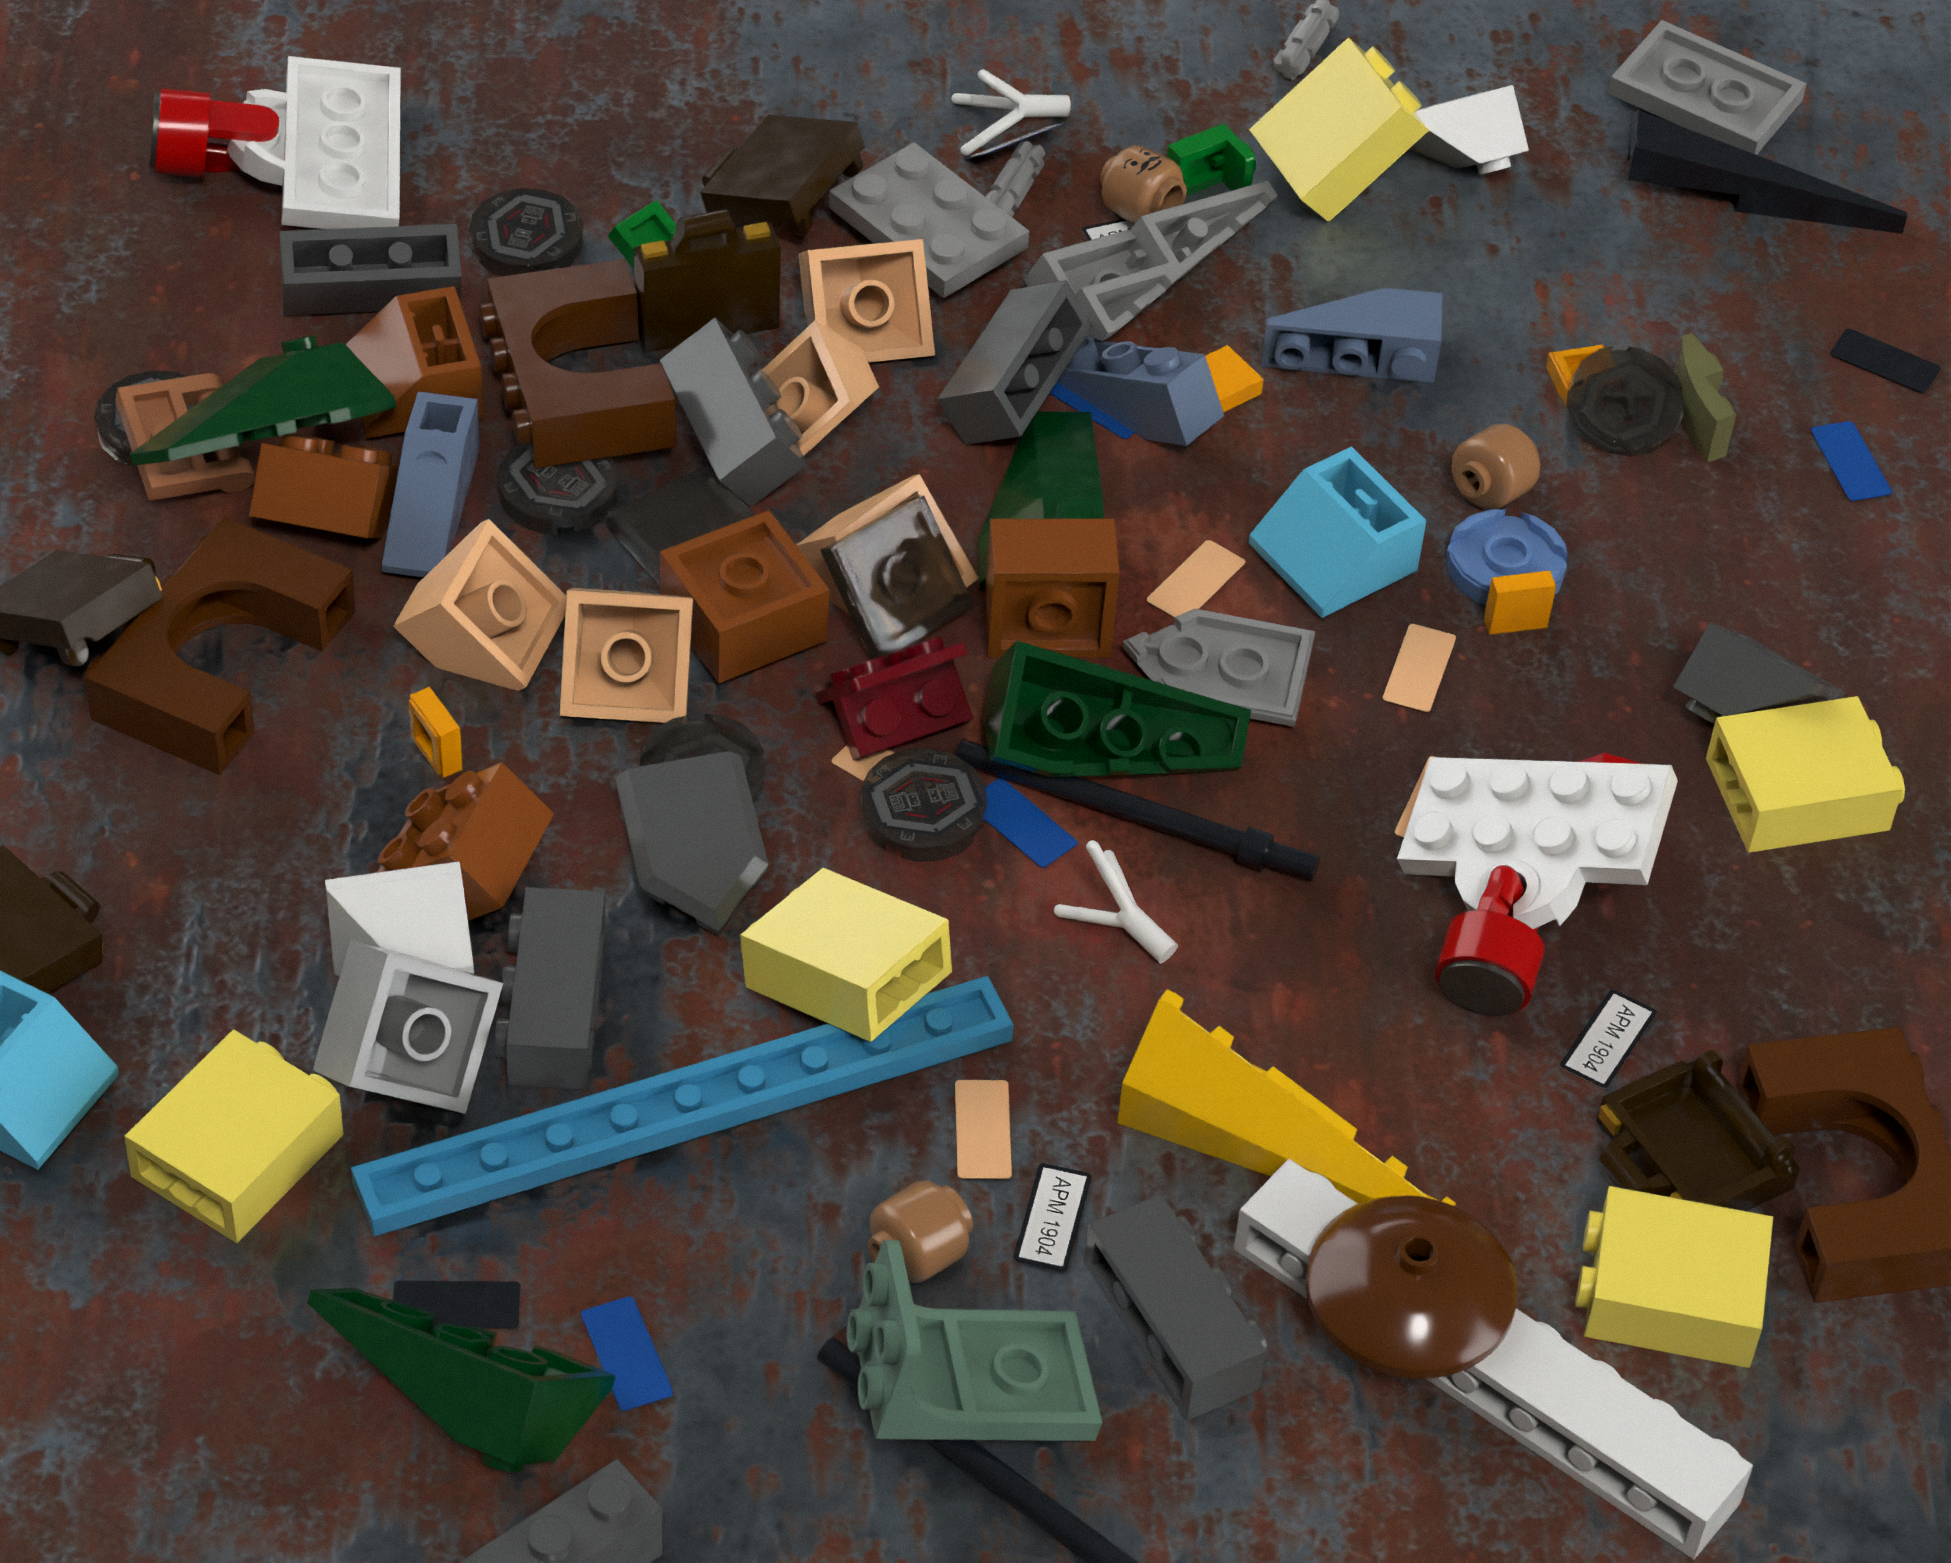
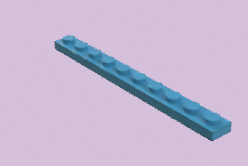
(673, 1108)

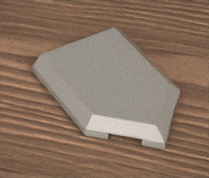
(1230, 661)

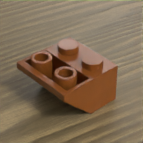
(418, 347)
(323, 489)
(478, 820)

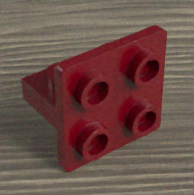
(899, 702)

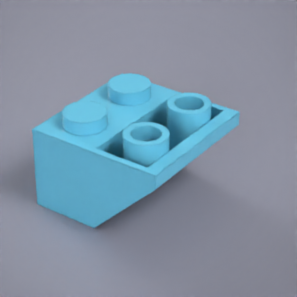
(1340, 533)
(46, 1072)

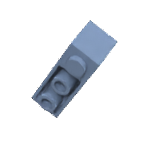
(1364, 335)
(1148, 389)
(431, 482)

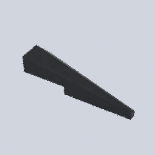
(1684, 158)

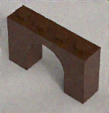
(567, 412)
(227, 579)
(1877, 1091)

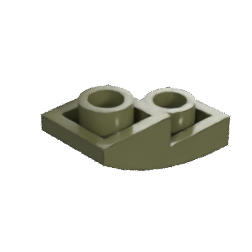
(1707, 415)

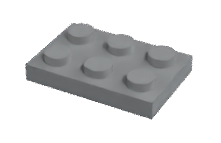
(1706, 88)
(923, 199)

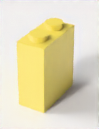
(1340, 128)
(1804, 774)
(846, 954)
(235, 1135)
(1676, 1276)

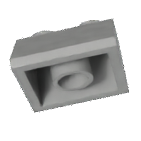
(407, 1027)

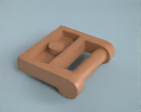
(154, 406)

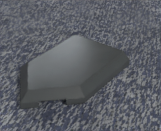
(694, 834)

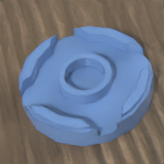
(1499, 546)

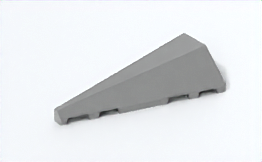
(1132, 268)

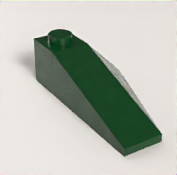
(274, 398)
(1048, 476)
(1093, 720)
(484, 1395)

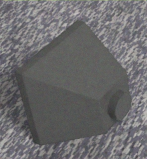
(1741, 676)

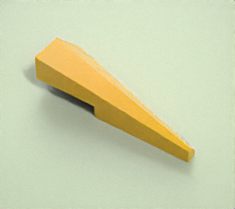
(1214, 1101)

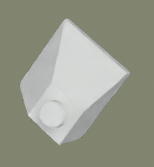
(1474, 131)
(404, 912)

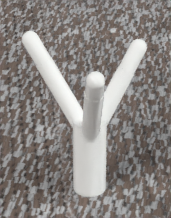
(1021, 104)
(1130, 916)

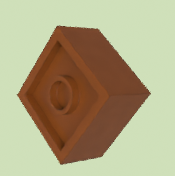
(1052, 585)
(750, 595)

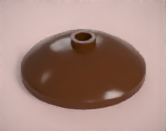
(1408, 1312)

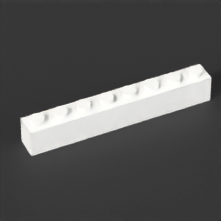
(1539, 1389)

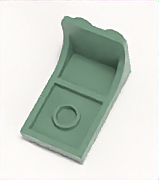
(967, 1368)

